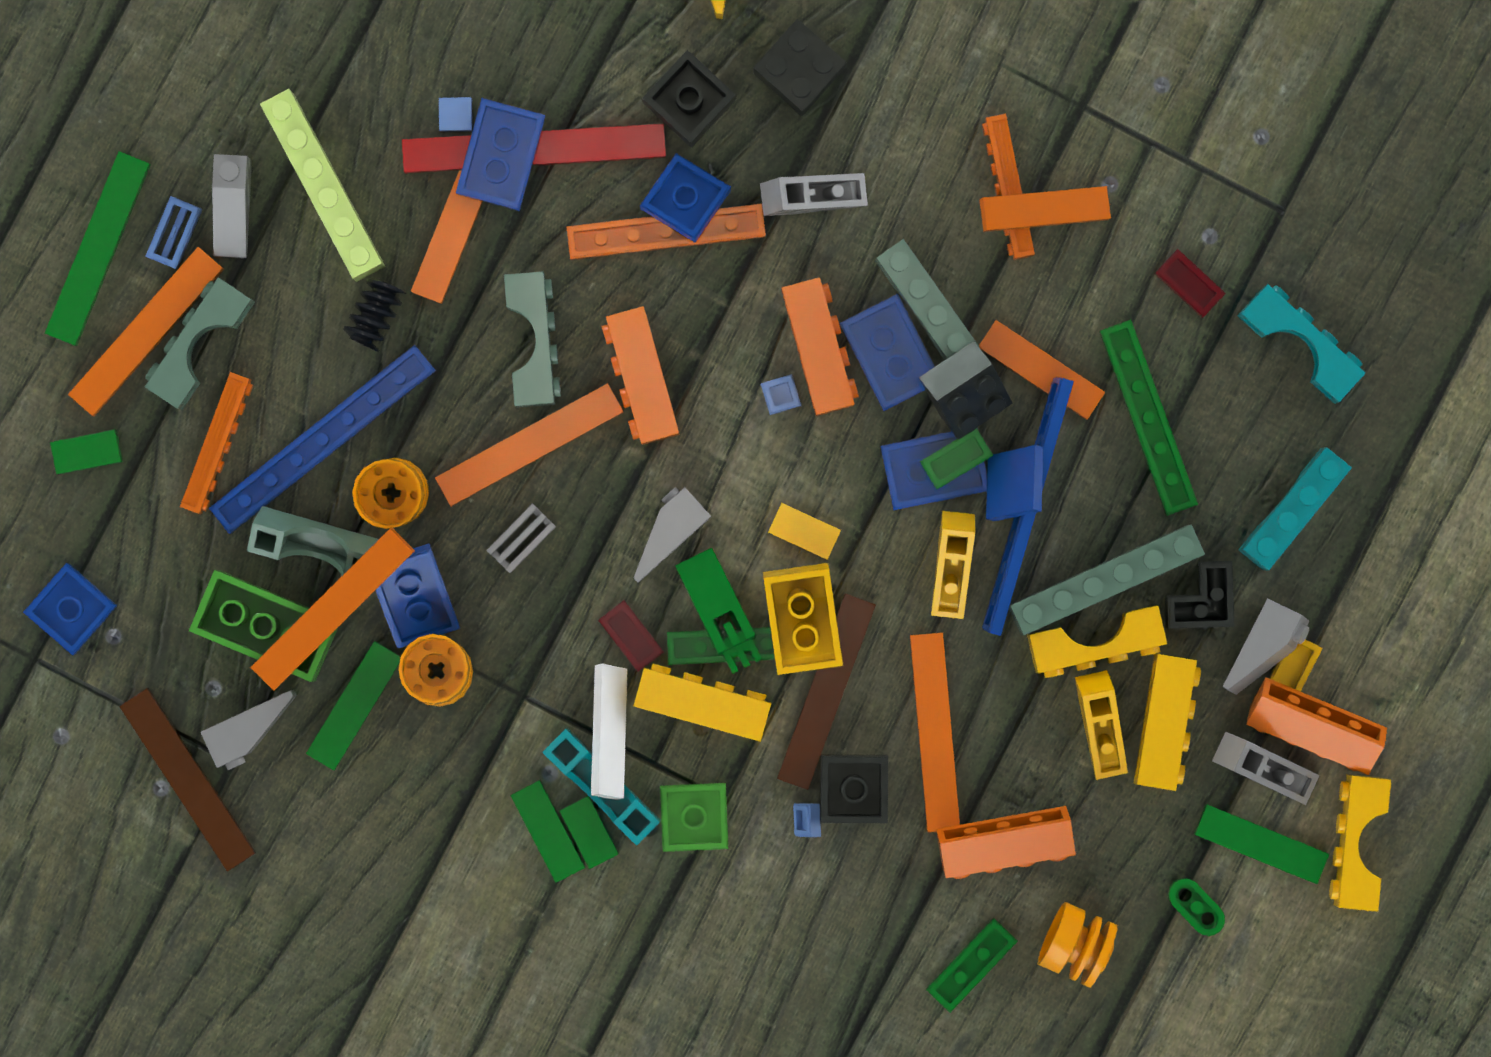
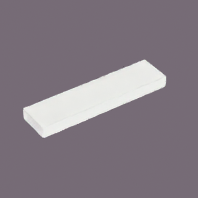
(609, 731)

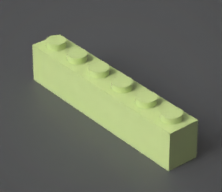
(322, 185)

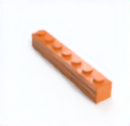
(1008, 179)
(216, 443)

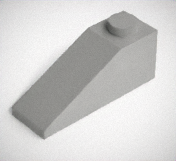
(813, 193)
(231, 205)
(674, 525)
(1270, 641)
(243, 732)
(1265, 768)

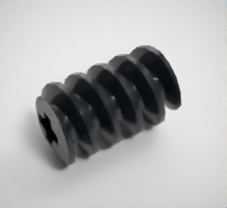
(373, 313)

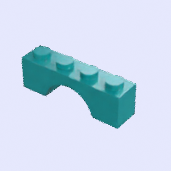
(1333, 370)
(1295, 509)
(575, 762)

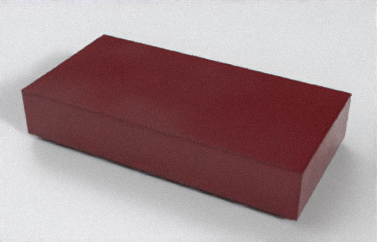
(1190, 283)
(631, 636)

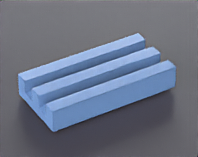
(175, 262)

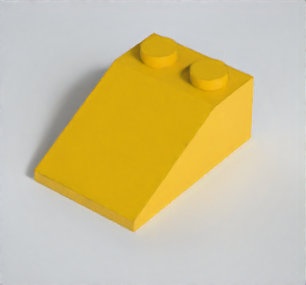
(802, 618)

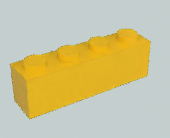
(701, 703)
(1166, 722)

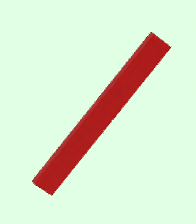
(553, 147)

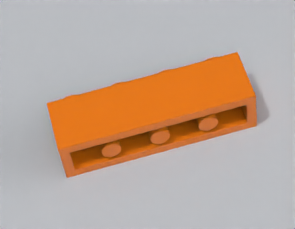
(818, 346)
(642, 376)
(1317, 726)
(1006, 842)

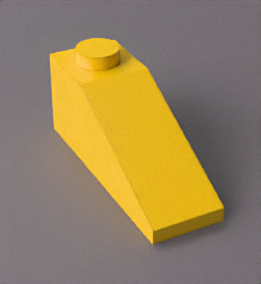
(953, 564)
(1101, 724)

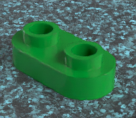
(1195, 906)

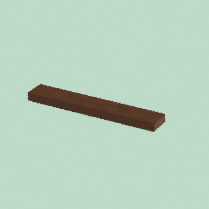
(825, 696)
(187, 779)

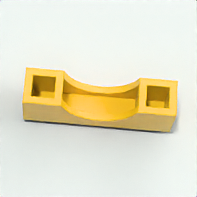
(1138, 631)
(1363, 801)

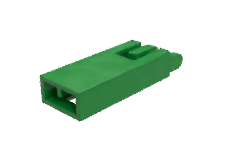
(714, 598)

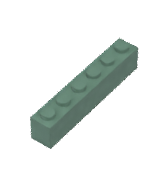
(1106, 579)

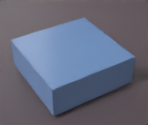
(455, 114)
(780, 394)
(807, 820)

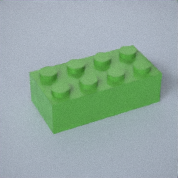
(251, 620)

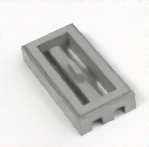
(501, 558)

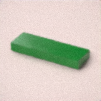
(547, 831)
(971, 965)

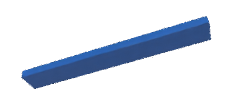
(322, 439)
(1022, 525)

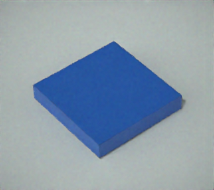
(685, 197)
(1014, 483)
(70, 609)

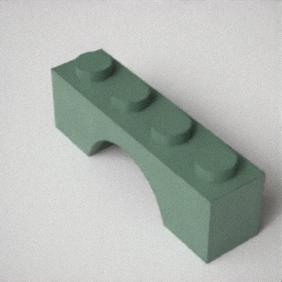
(528, 297)
(924, 299)
(174, 376)
(284, 534)

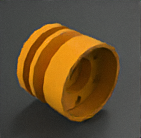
(377, 506)
(416, 670)
(1079, 945)

